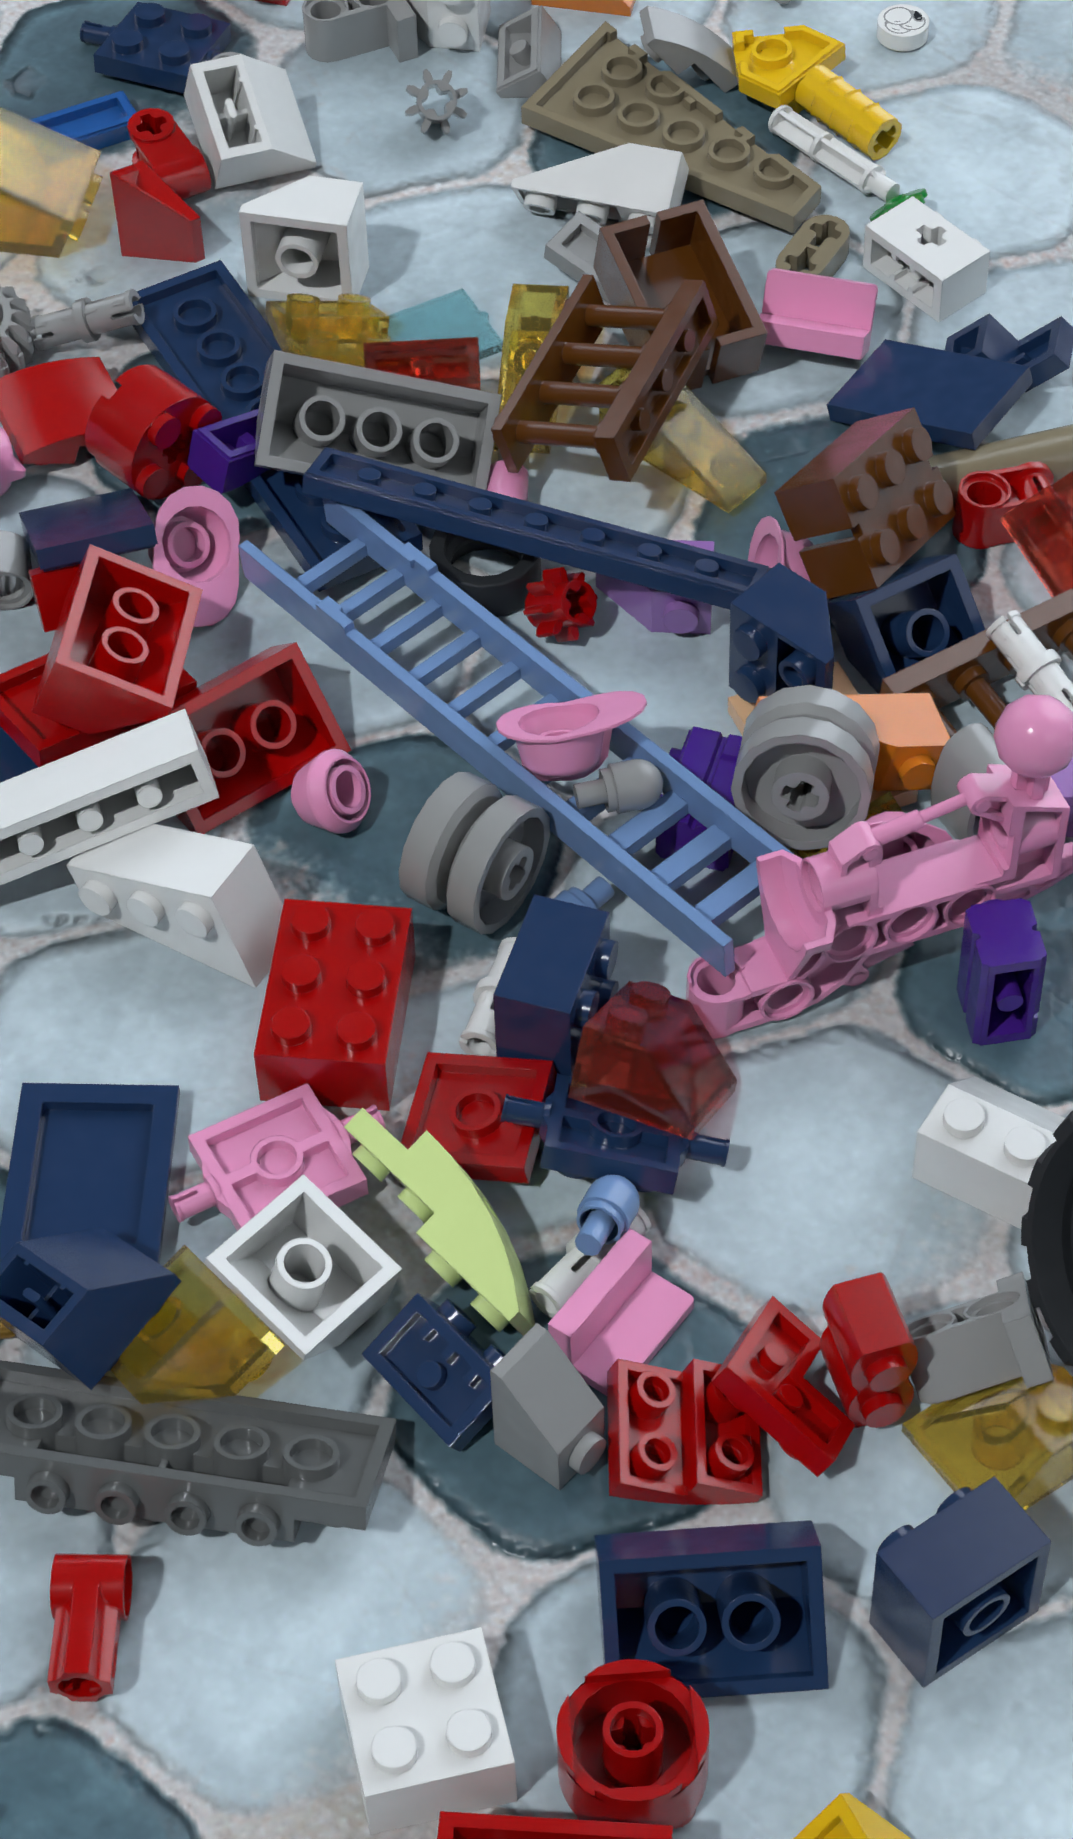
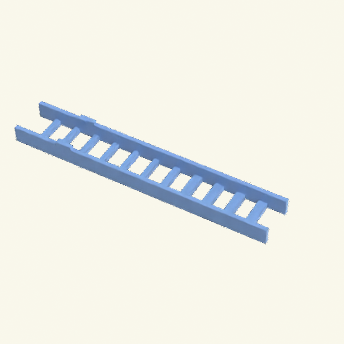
(607, 854)

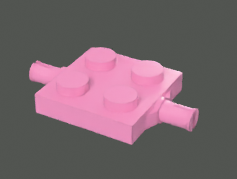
(265, 1151)

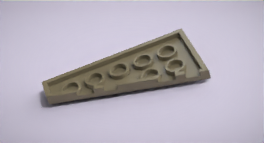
(617, 98)

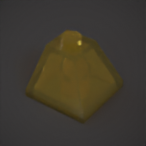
(198, 1342)
(1002, 1433)

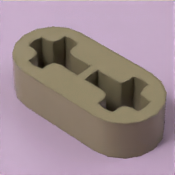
(802, 252)

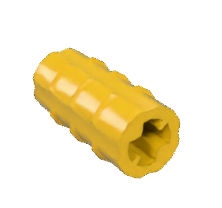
(848, 112)

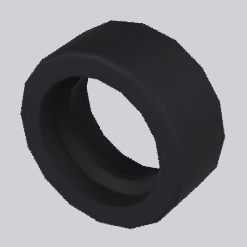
(496, 593)

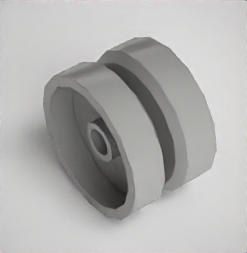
(806, 765)
(474, 852)

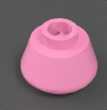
(332, 792)

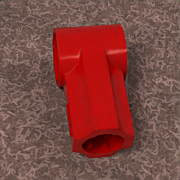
(88, 1603)

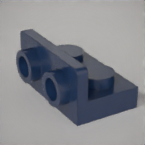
(438, 1367)

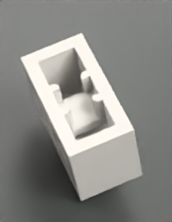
(926, 259)

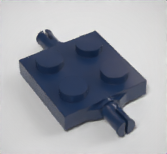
(156, 45)
(596, 1143)

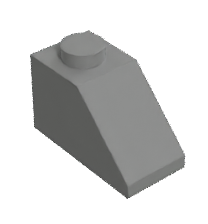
(546, 1410)

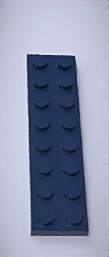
(219, 346)

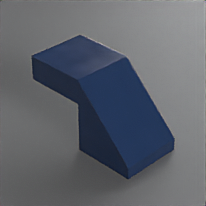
(1044, 350)

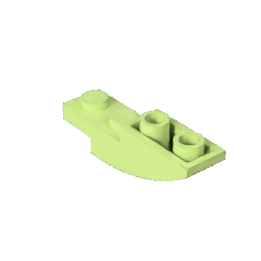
(457, 1221)

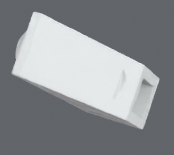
(608, 184)

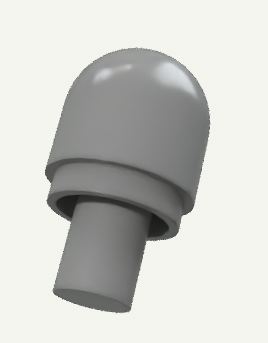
(622, 787)

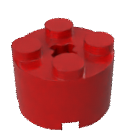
(148, 430)
(638, 1708)

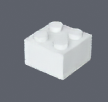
(426, 1730)

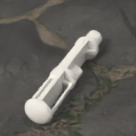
(832, 153)

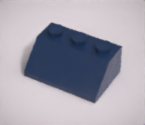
(718, 1605)

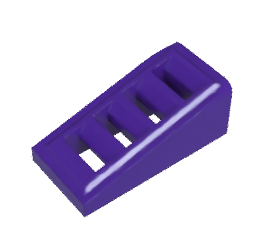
(225, 452)

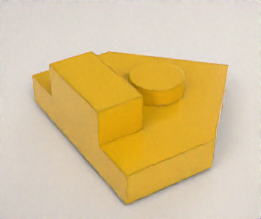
(775, 64)

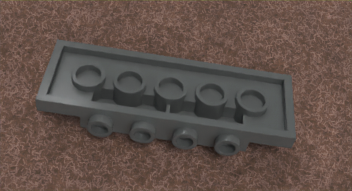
(189, 1462)

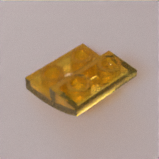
(327, 328)

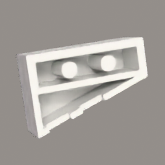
(187, 894)

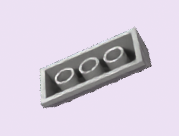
(372, 415)

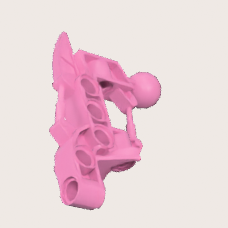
(852, 909)

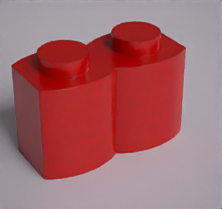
(868, 1350)

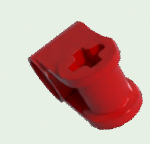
(168, 152)
(988, 496)

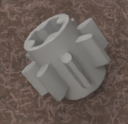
(442, 88)

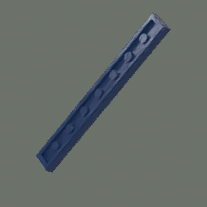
(530, 528)

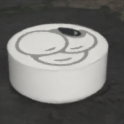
(902, 27)

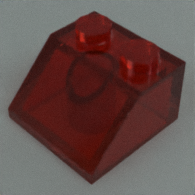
(652, 1062)

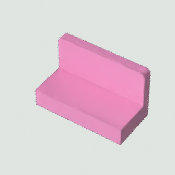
(818, 313)
(619, 1312)

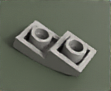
(686, 44)

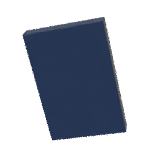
(952, 392)
(108, 521)

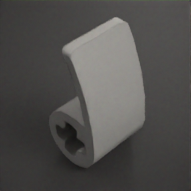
(963, 754)

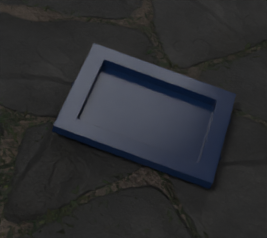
(91, 1162)

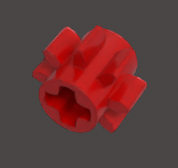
(560, 604)

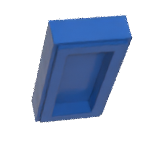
(94, 122)

